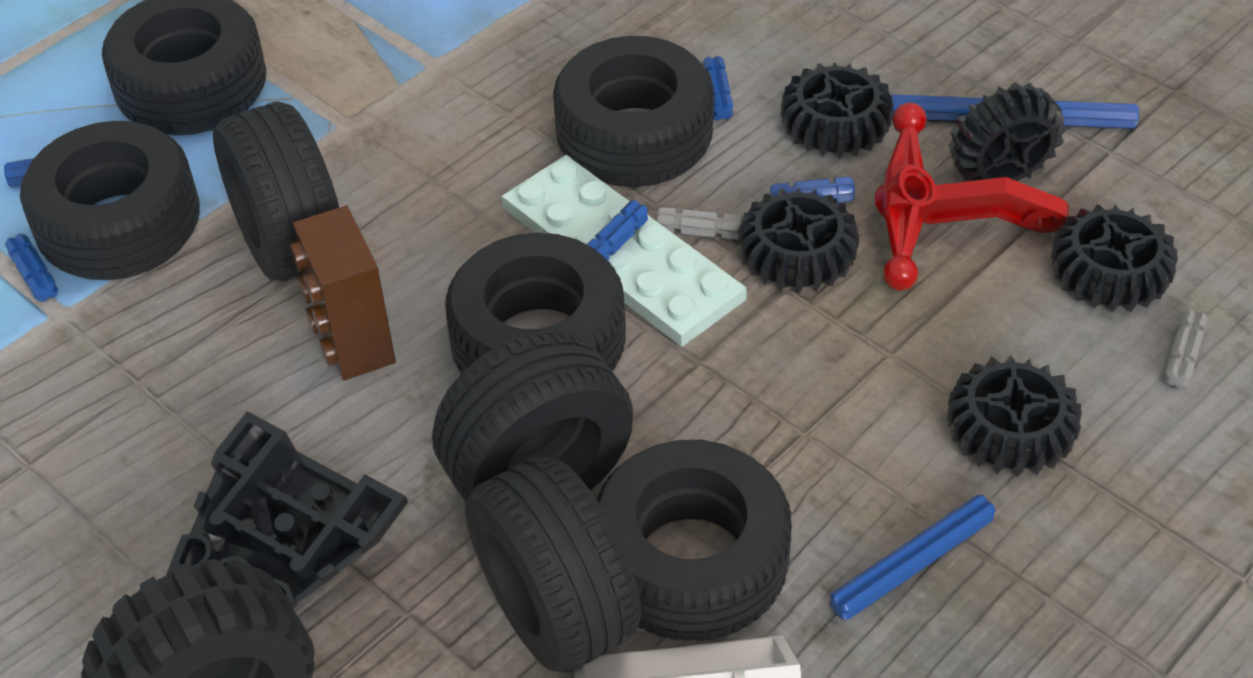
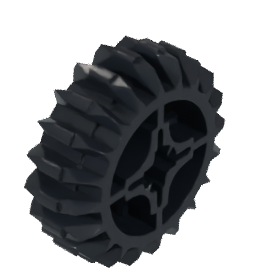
(837, 109)
(1007, 134)
(798, 239)
(1114, 257)
(1014, 415)

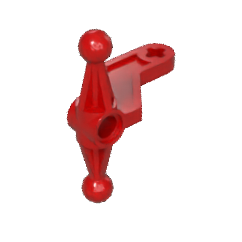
(912, 198)

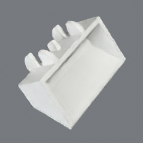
(727, 659)

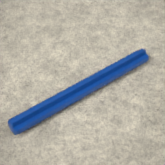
(1075, 113)

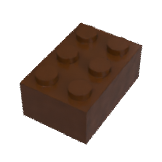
(344, 293)

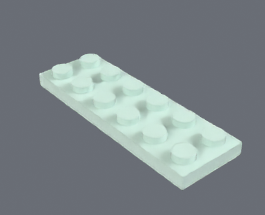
(658, 271)

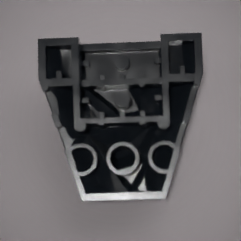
(284, 512)

